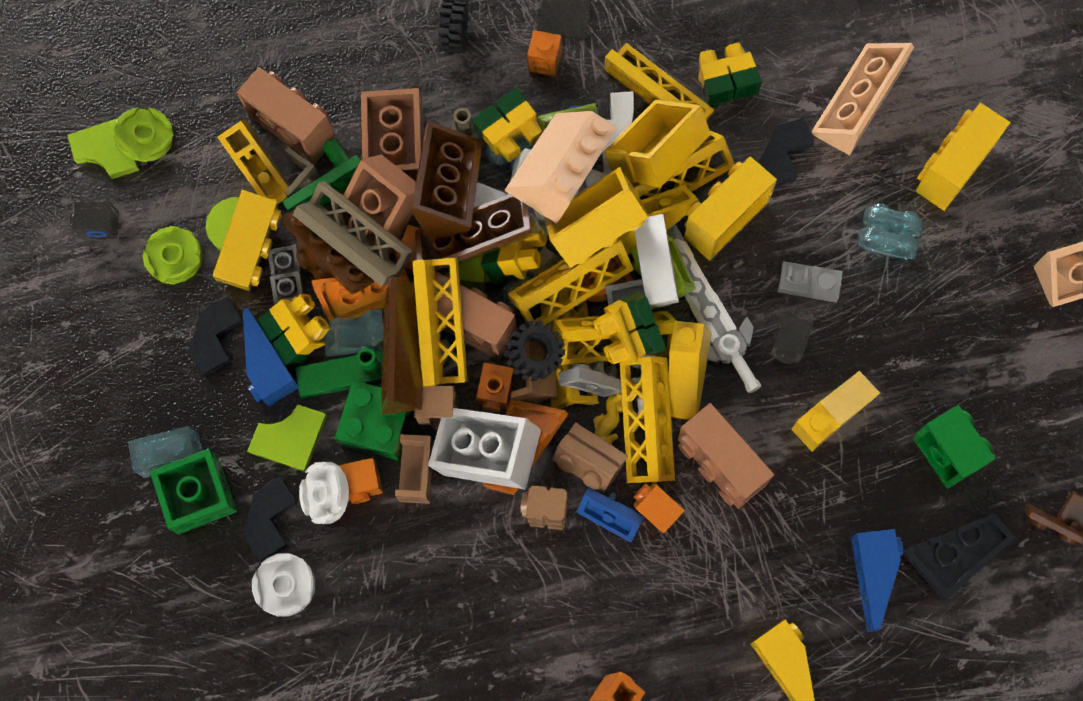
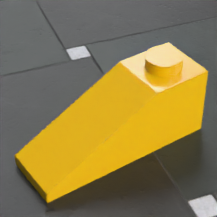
(254, 161)
(672, 204)
(687, 367)
(834, 411)
(786, 660)

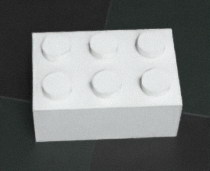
(485, 448)

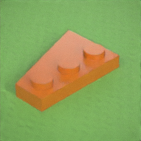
(341, 304)
(545, 418)

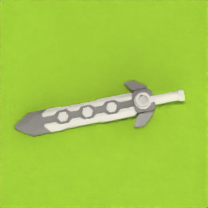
(708, 309)

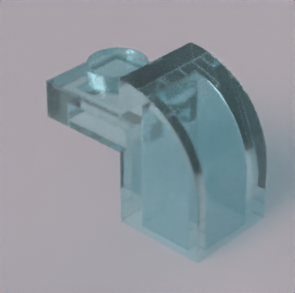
(351, 335)

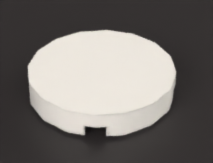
(324, 492)
(283, 585)

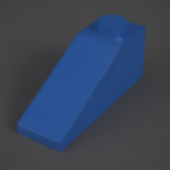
(264, 367)
(877, 565)

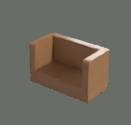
(536, 390)
(436, 404)
(415, 473)

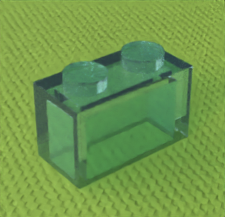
(162, 449)

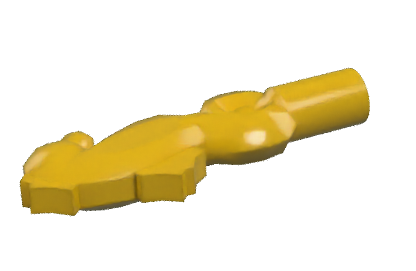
(607, 423)

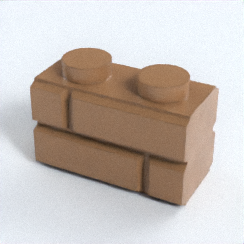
(589, 458)
(545, 507)

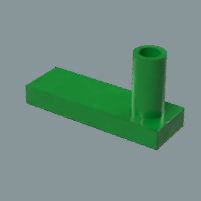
(337, 178)
(338, 373)

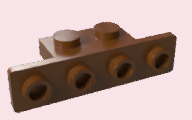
(323, 259)
(1068, 521)

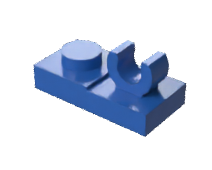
(610, 514)

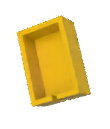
(658, 142)
(960, 155)
(729, 207)
(597, 218)
(247, 241)

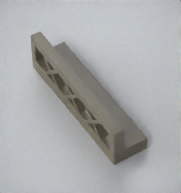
(347, 241)

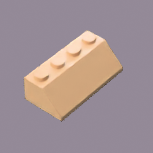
(560, 162)

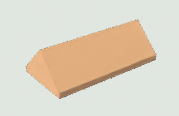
(861, 94)
(1062, 274)

